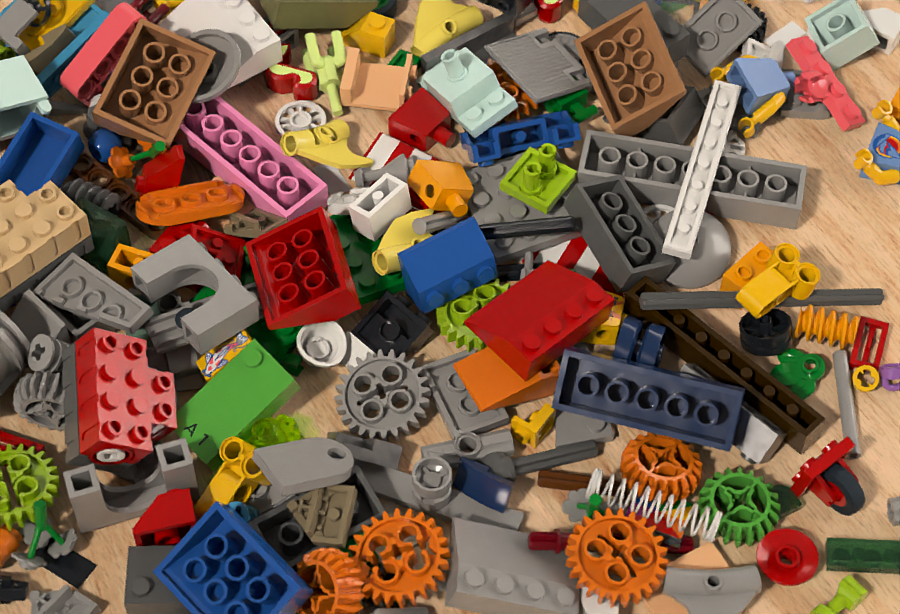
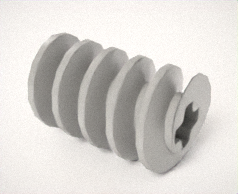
(46, 354)

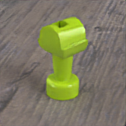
(847, 596)

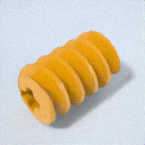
(826, 327)

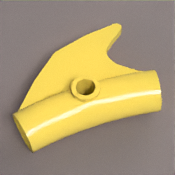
(441, 22)
(323, 147)
(396, 239)

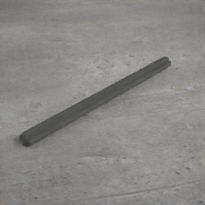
(727, 299)

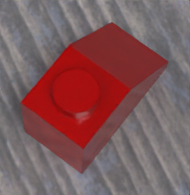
(161, 172)

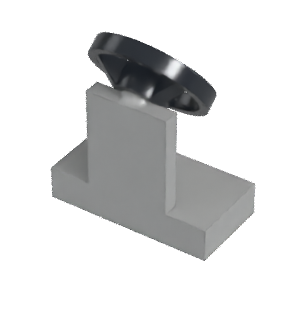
(18, 18)

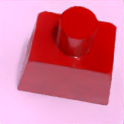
(422, 122)

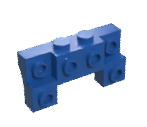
(509, 137)

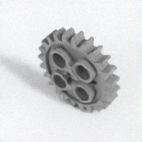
(390, 419)

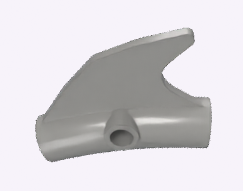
(712, 589)

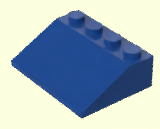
(230, 569)

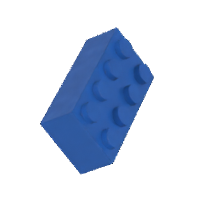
(40, 154)

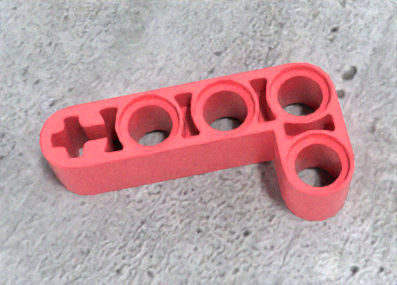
(100, 54)

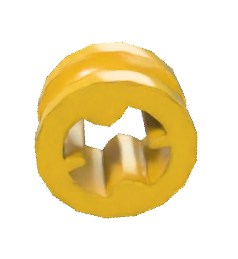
(873, 374)

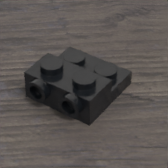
(393, 327)

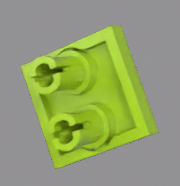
(538, 178)

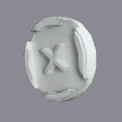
(339, 203)

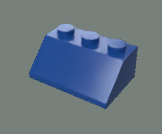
(447, 265)

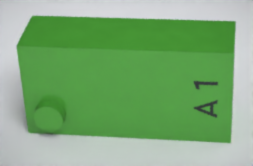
(233, 400)

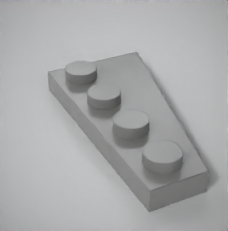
(92, 294)
(575, 428)

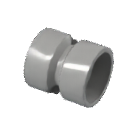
(432, 483)

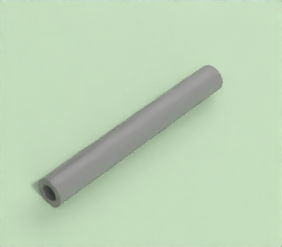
(846, 401)

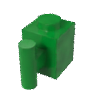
(574, 103)

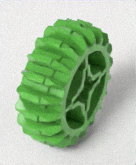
(745, 521)

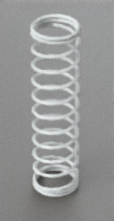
(595, 482)

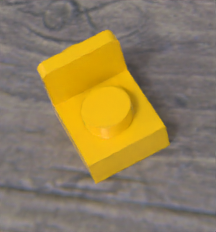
(536, 427)

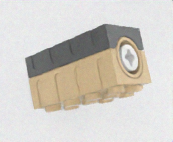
(37, 237)

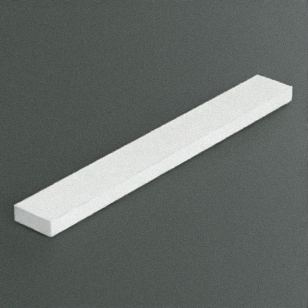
(701, 170)

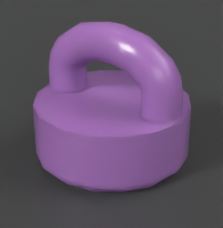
(890, 372)

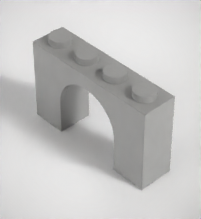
(190, 263)
(103, 505)

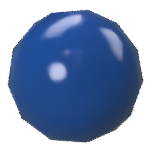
(101, 143)

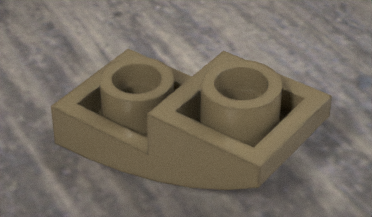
(54, 44)

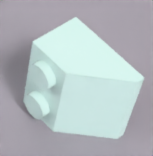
(841, 32)

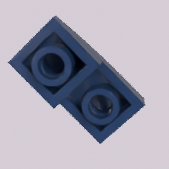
(480, 485)

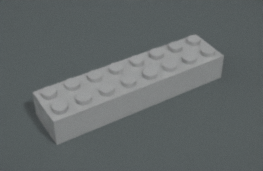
(655, 170)

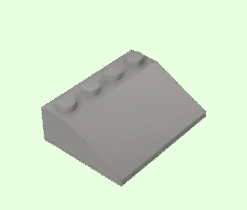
(500, 575)

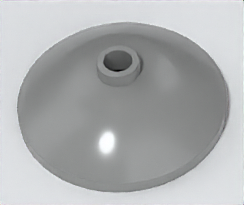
(223, 67)
(708, 256)

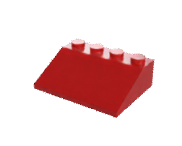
(302, 272)
(541, 317)

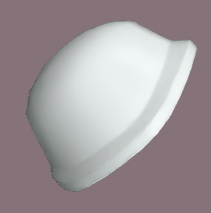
(321, 344)

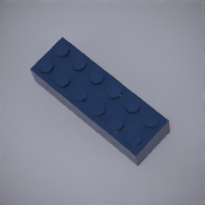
(648, 398)

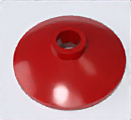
(788, 545)

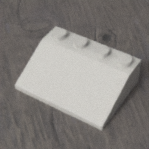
(256, 40)

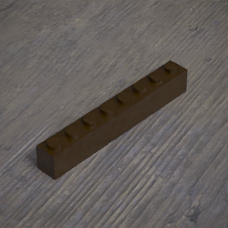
(702, 345)

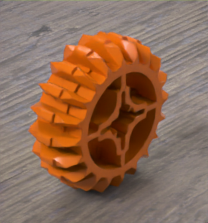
(662, 465)
(333, 581)

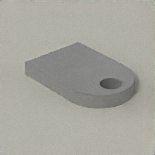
(304, 464)

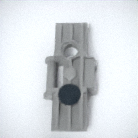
(166, 329)

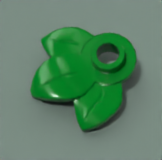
(793, 374)

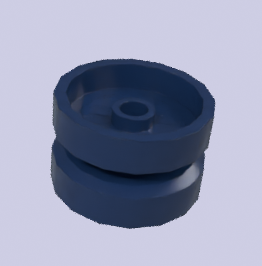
(632, 348)

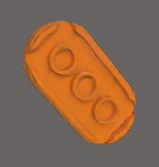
(190, 203)

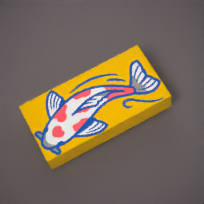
(222, 354)

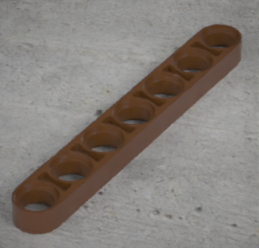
(114, 184)

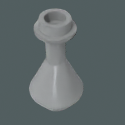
(399, 168)

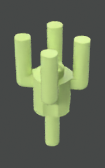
(327, 68)

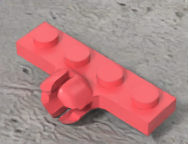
(821, 85)

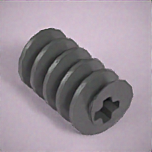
(96, 194)

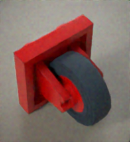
(831, 479)

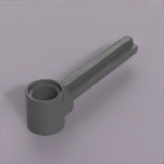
(509, 468)

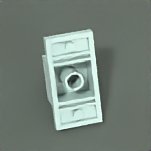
(468, 90)

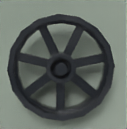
(764, 334)

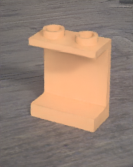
(376, 84)

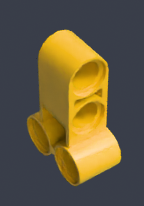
(781, 279)
(235, 478)

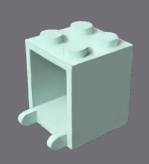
(19, 95)

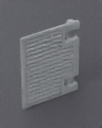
(539, 65)

